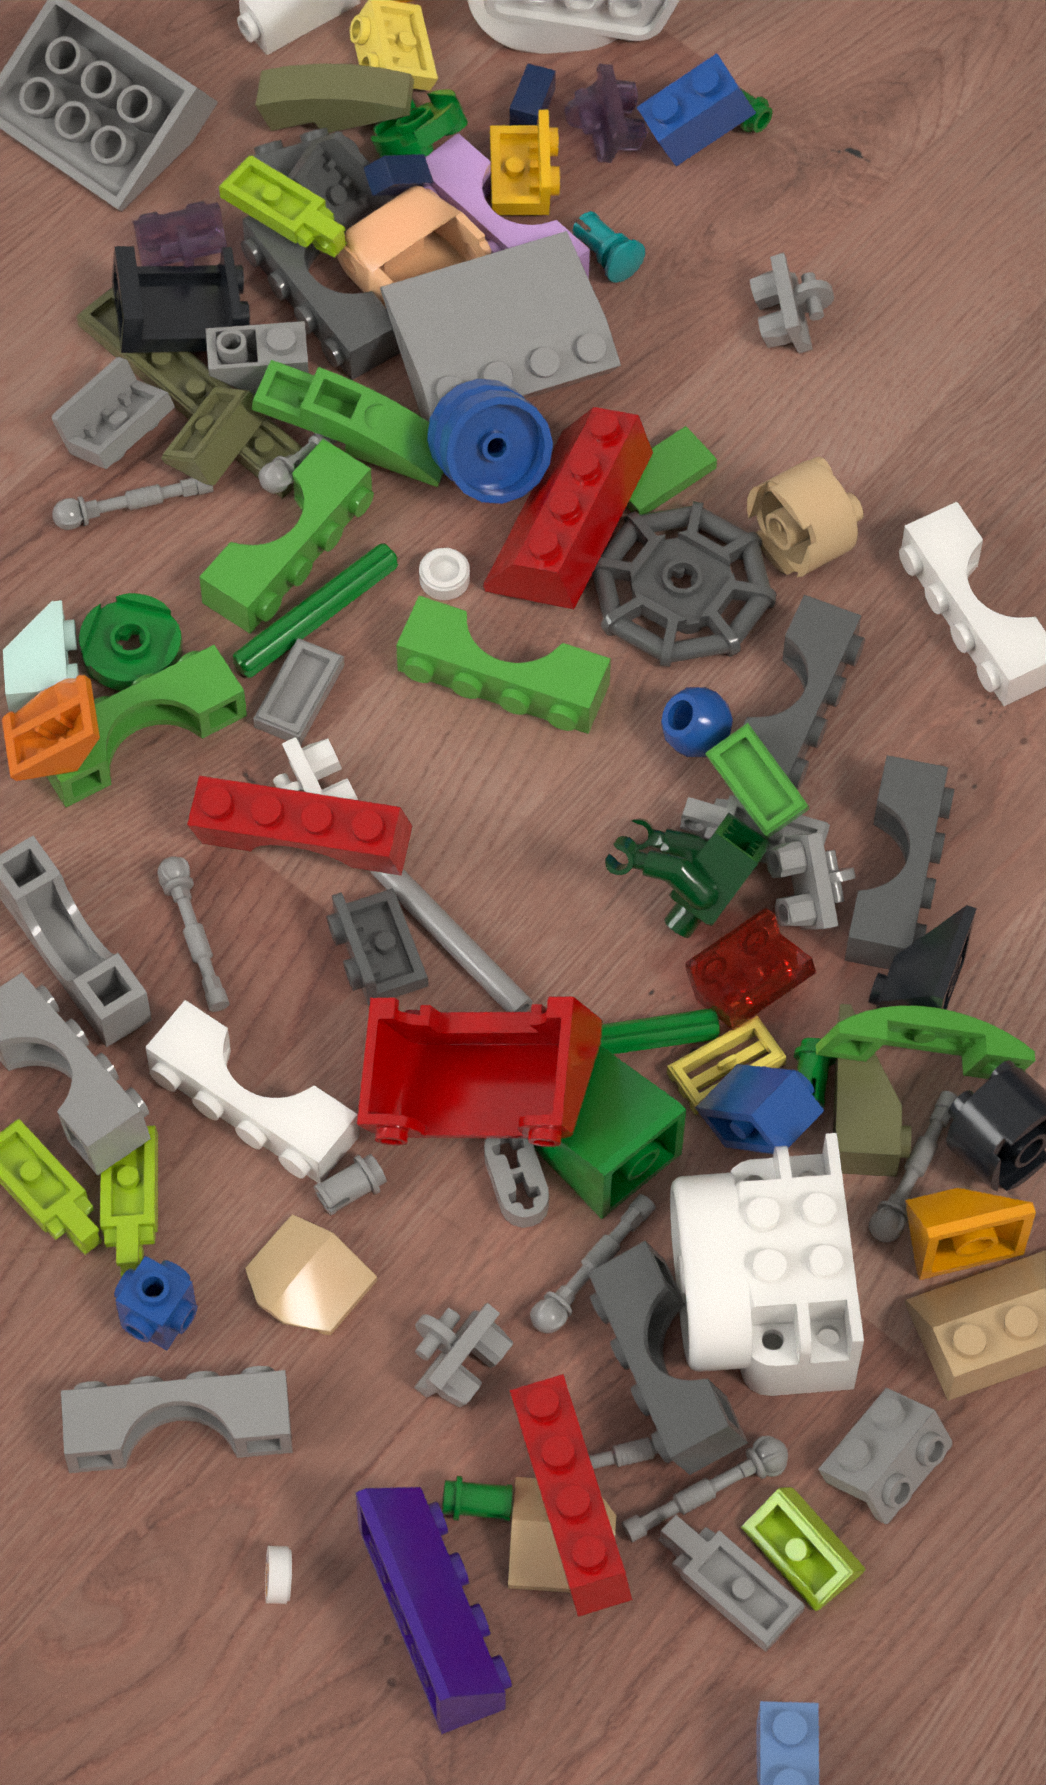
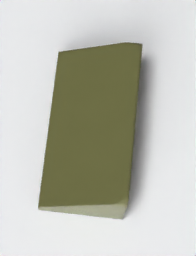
(214, 435)

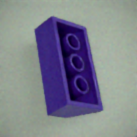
(431, 1606)

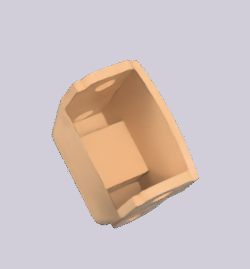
(408, 239)

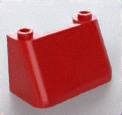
(477, 1072)

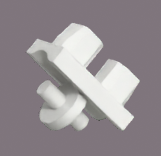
(310, 765)

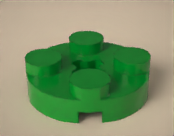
(422, 127)
(116, 621)

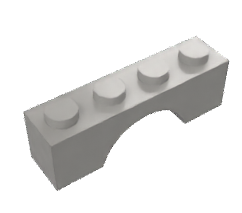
(87, 970)
(98, 1113)
(109, 1421)

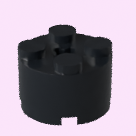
(1001, 1127)

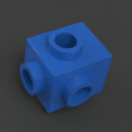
(158, 1317)

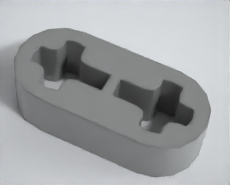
(505, 1181)

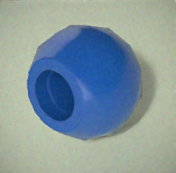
(696, 721)

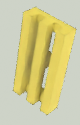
(689, 1087)

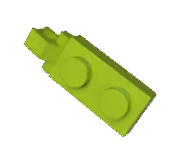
(283, 206)
(45, 1188)
(131, 1203)

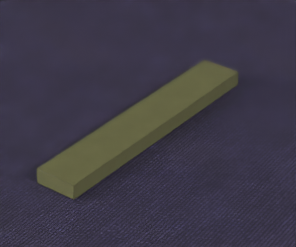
(185, 381)

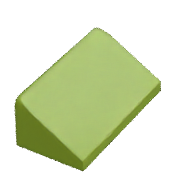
(803, 1547)

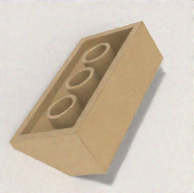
(985, 1326)

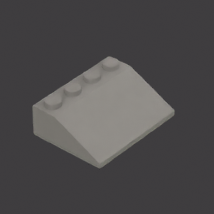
(97, 104)
(503, 318)

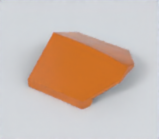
(52, 730)

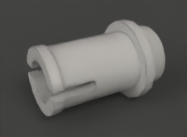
(350, 1184)

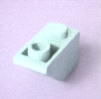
(39, 656)

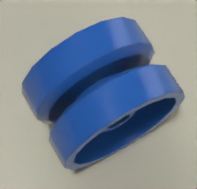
(490, 441)

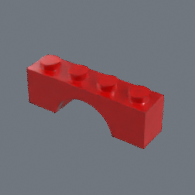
(259, 815)
(571, 1495)

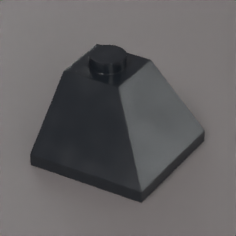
(927, 968)

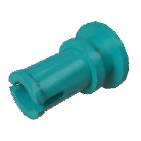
(613, 250)

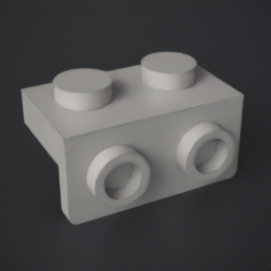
(110, 414)
(888, 1453)

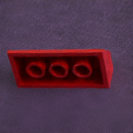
(572, 510)

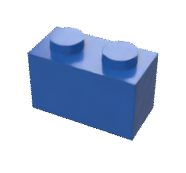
(696, 110)
(760, 1108)

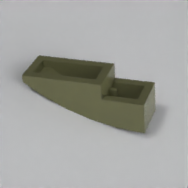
(332, 95)

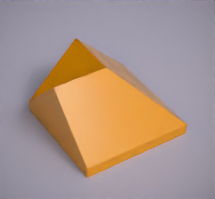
(966, 1230)

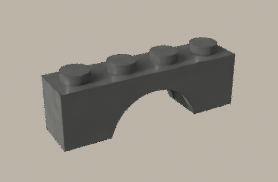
(351, 327)
(817, 650)
(908, 811)
(640, 1302)

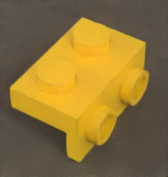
(522, 167)

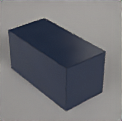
(532, 95)
(397, 173)

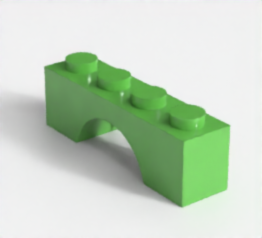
(251, 580)
(557, 688)
(192, 694)

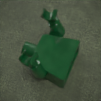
(699, 871)

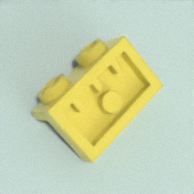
(396, 39)

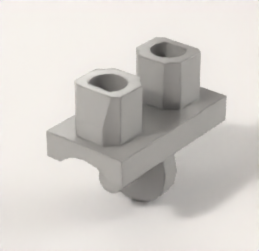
(795, 300)
(814, 881)
(476, 1335)

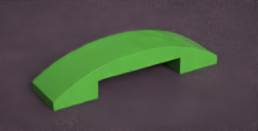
(926, 1029)

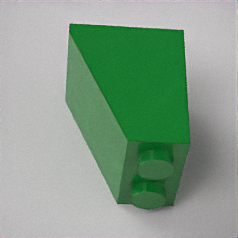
(620, 1137)

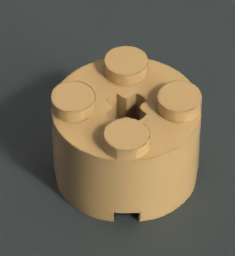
(804, 517)

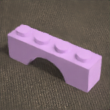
(464, 181)

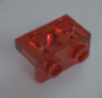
(748, 970)

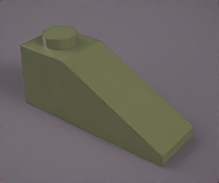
(867, 1116)

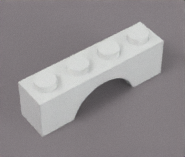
(1006, 649)
(304, 1129)

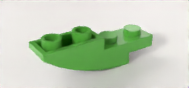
(352, 414)

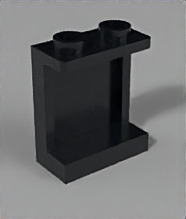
(175, 304)

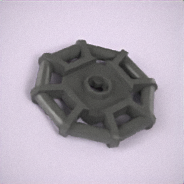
(677, 608)

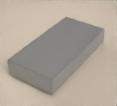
(299, 691)

